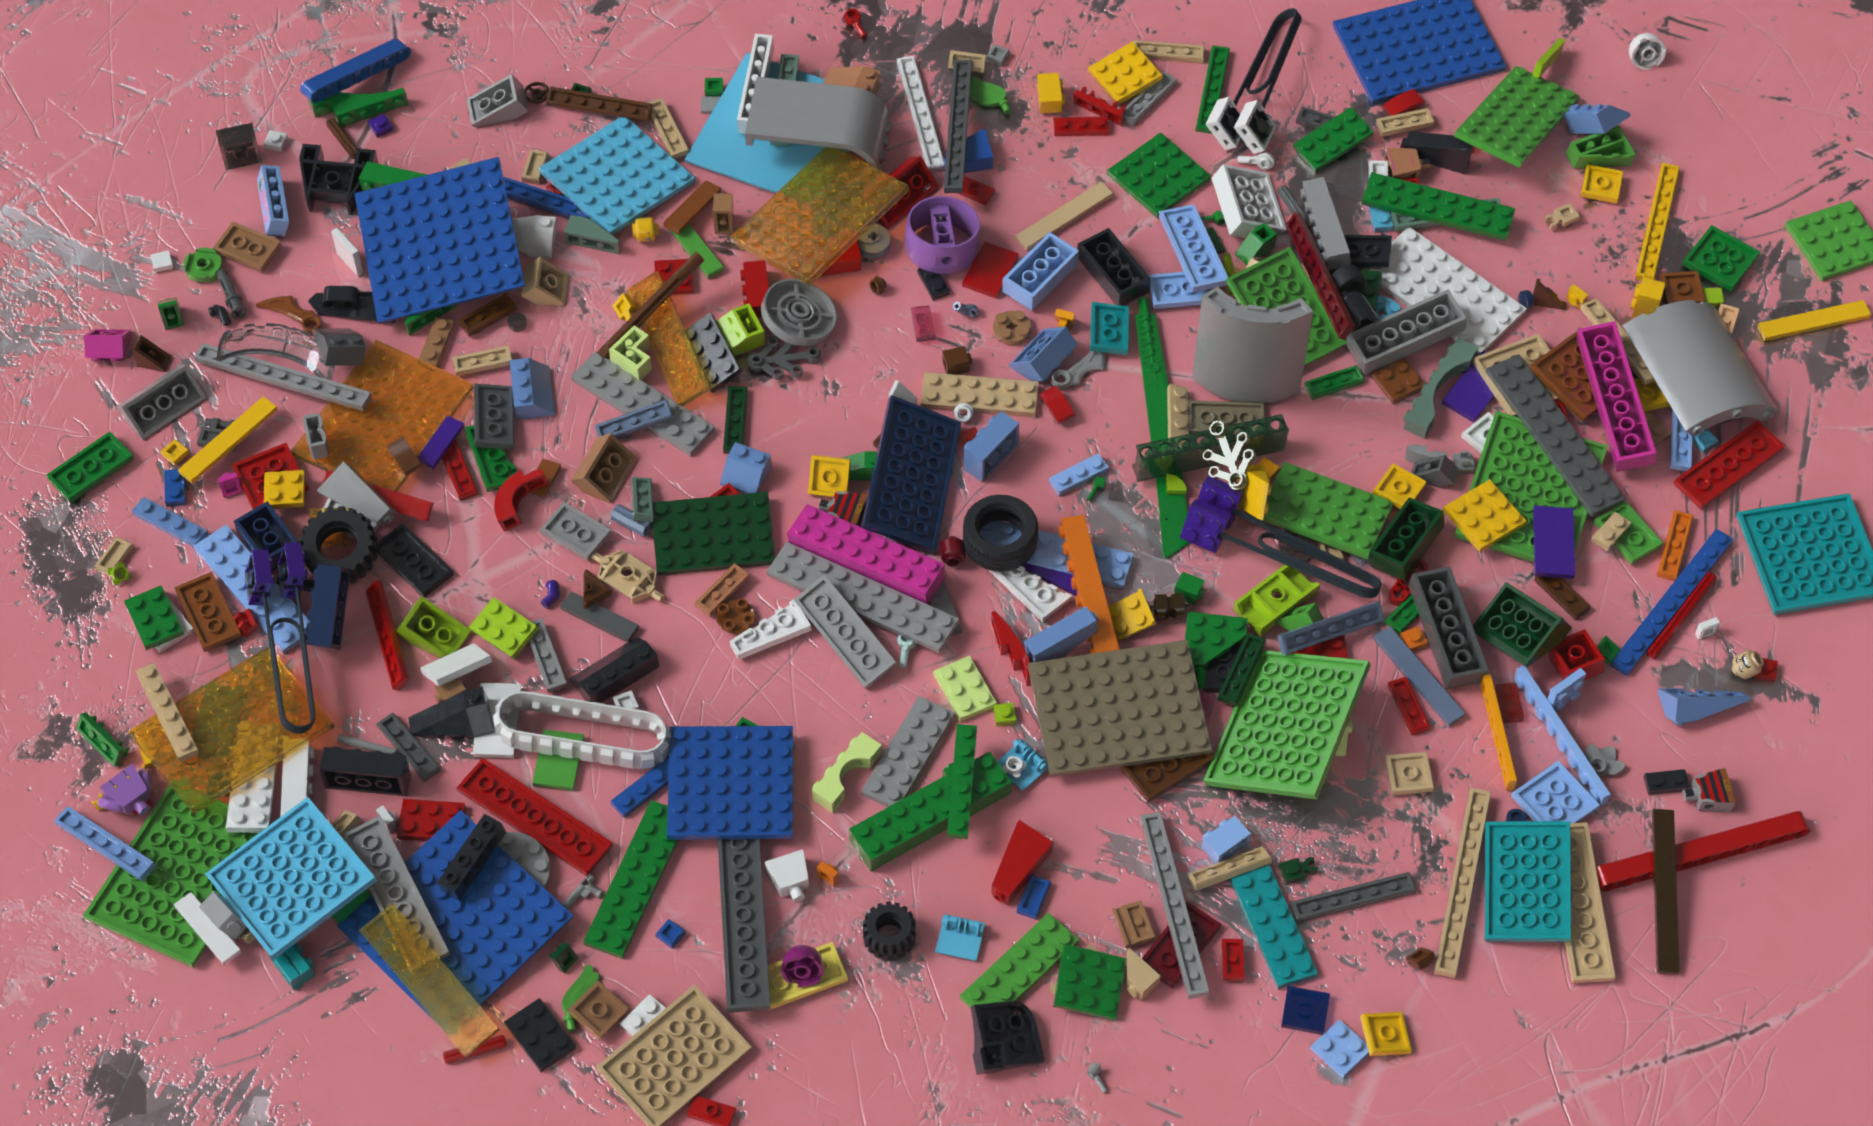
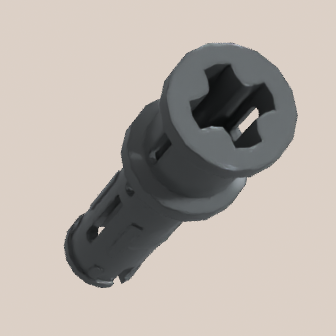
(232, 300)

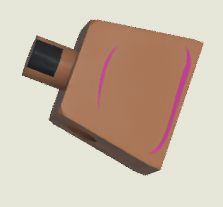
(1405, 163)

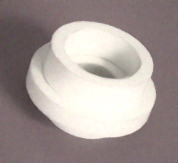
(960, 417)

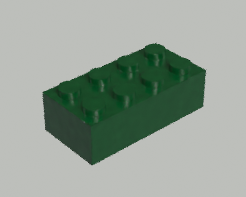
(1407, 539)

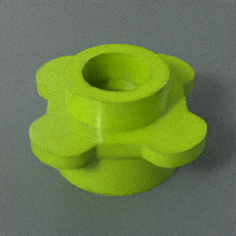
(124, 574)

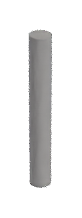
(364, 744)

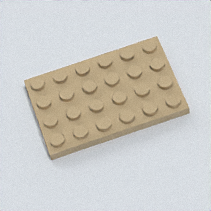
(673, 1057)

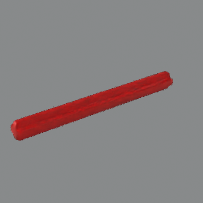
(1682, 614)

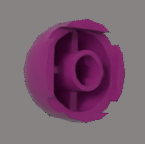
(802, 966)

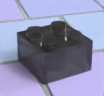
(238, 146)

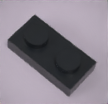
(933, 283)
(1666, 781)

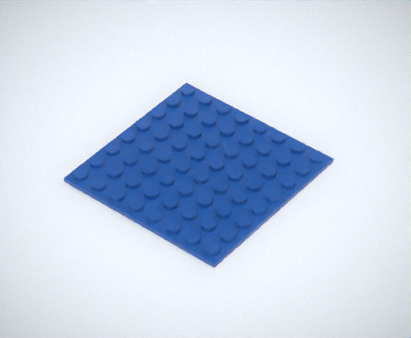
(439, 240)
(487, 932)

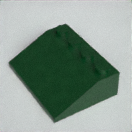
(1520, 626)

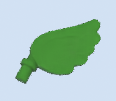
(989, 95)
(578, 988)

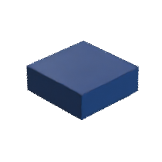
(670, 933)

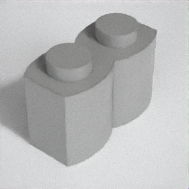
(316, 436)

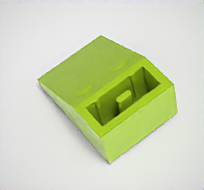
(742, 329)

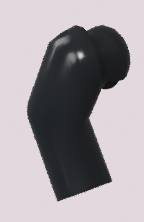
(221, 312)

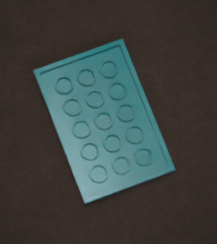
(1528, 881)

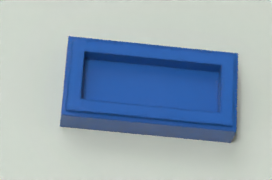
(1033, 897)

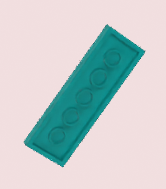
(1273, 927)

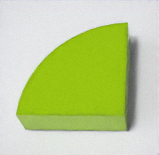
(1175, 485)

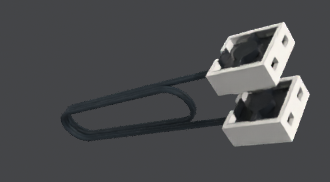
(1253, 123)

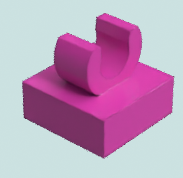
(229, 484)

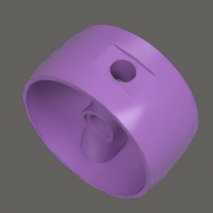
(943, 254)

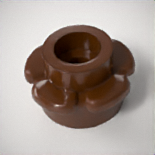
(878, 285)

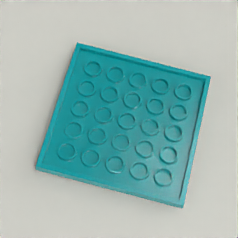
(1809, 553)

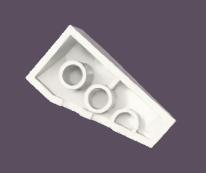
(536, 235)

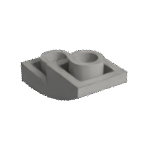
(1419, 452)

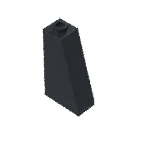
(1441, 149)

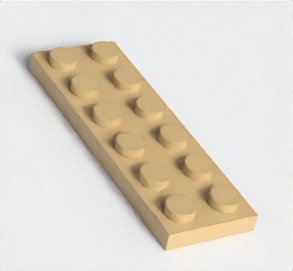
(982, 393)

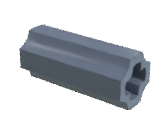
(624, 517)

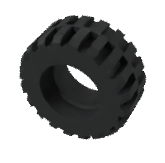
(340, 521)

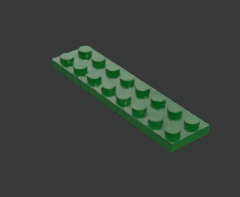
(1438, 206)
(632, 884)

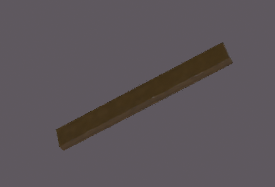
(1665, 891)

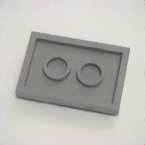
(575, 531)

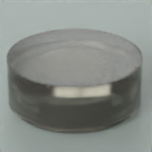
(517, 322)

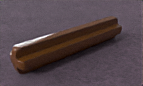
(342, 137)

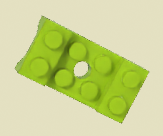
(1264, 609)

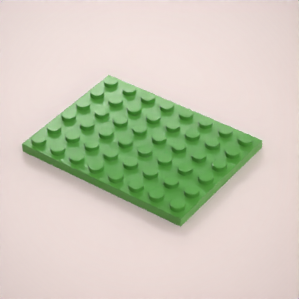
(1526, 479)
(1288, 724)
(183, 851)

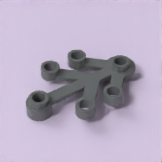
(781, 359)

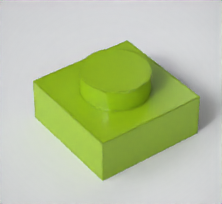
(1004, 714)

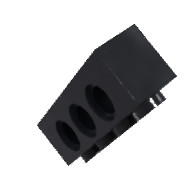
(471, 857)

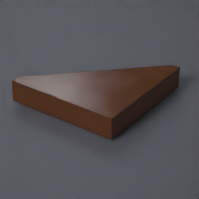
(1546, 297)
(593, 590)

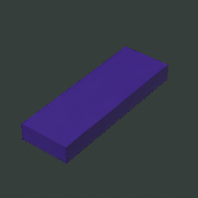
(440, 442)

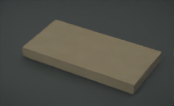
(1204, 413)

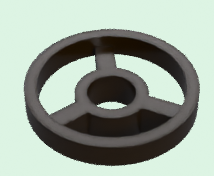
(537, 99)

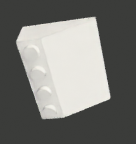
(1247, 200)

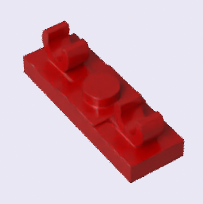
(1099, 106)

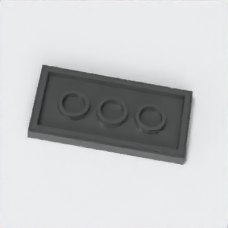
(493, 416)

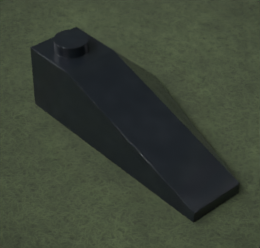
(458, 715)

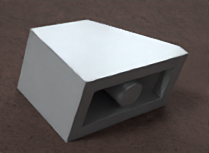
(222, 915)

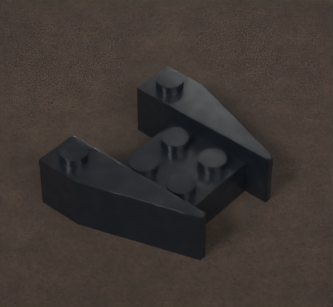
(332, 179)

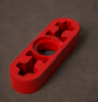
(1399, 585)

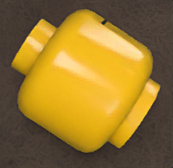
(645, 229)

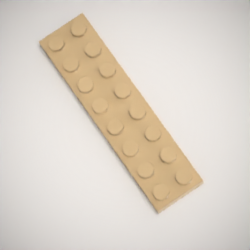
(1589, 947)

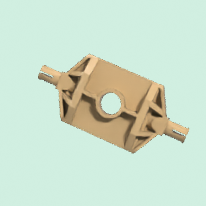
(635, 586)

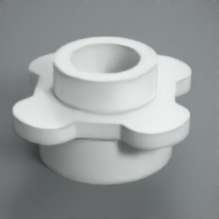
(1014, 761)

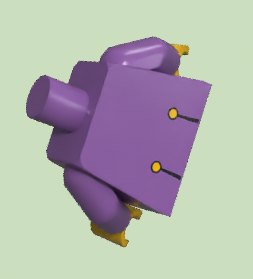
(126, 791)

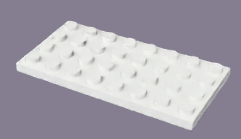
(1423, 270)

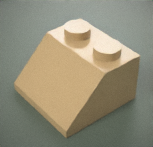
(545, 283)

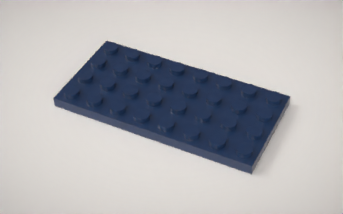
(911, 474)

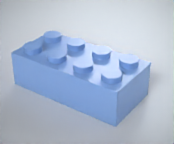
(1040, 271)

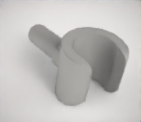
(1093, 1071)

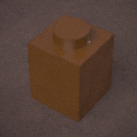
(956, 360)

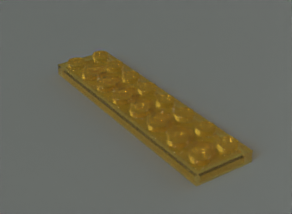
(671, 344)
(429, 980)

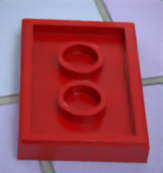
(989, 269)

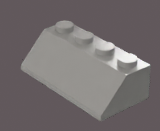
(161, 401)

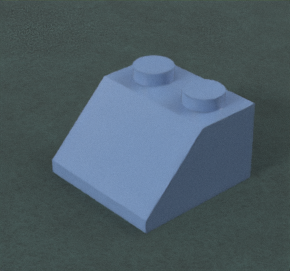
(746, 468)

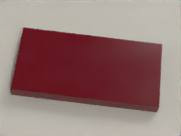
(1162, 953)

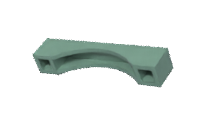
(1457, 361)

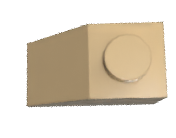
(1140, 977)

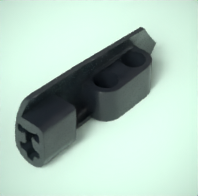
(345, 303)

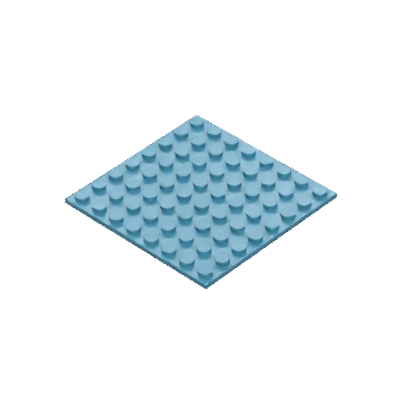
(725, 150)

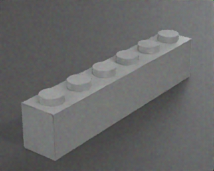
(1325, 222)

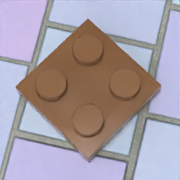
(598, 1010)

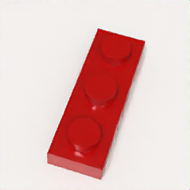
(1081, 126)

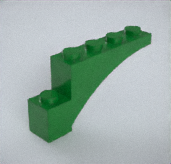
(356, 107)

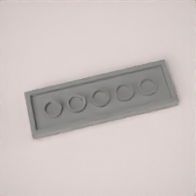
(845, 631)
(908, 752)

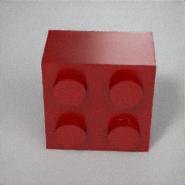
(1575, 653)

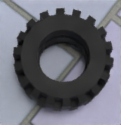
(889, 915)

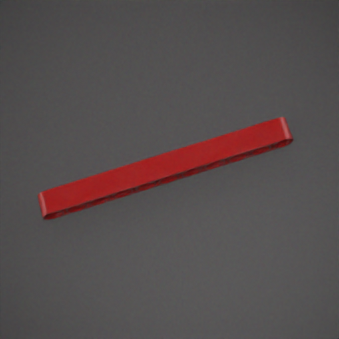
(1706, 849)

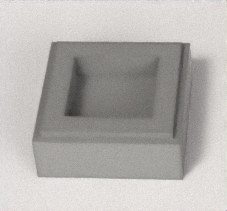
(997, 55)

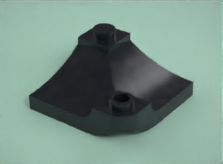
(1004, 1037)

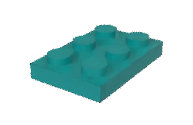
(1109, 328)

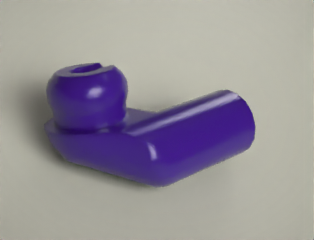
(553, 593)

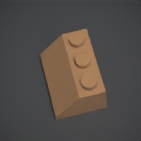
(604, 468)

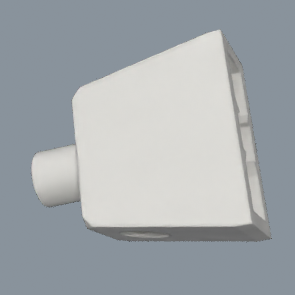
(789, 875)

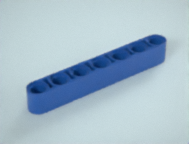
(355, 70)

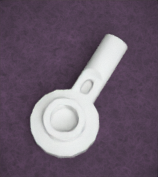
(1263, 160)

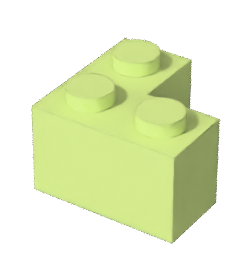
(630, 353)

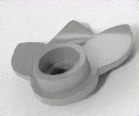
(1604, 760)

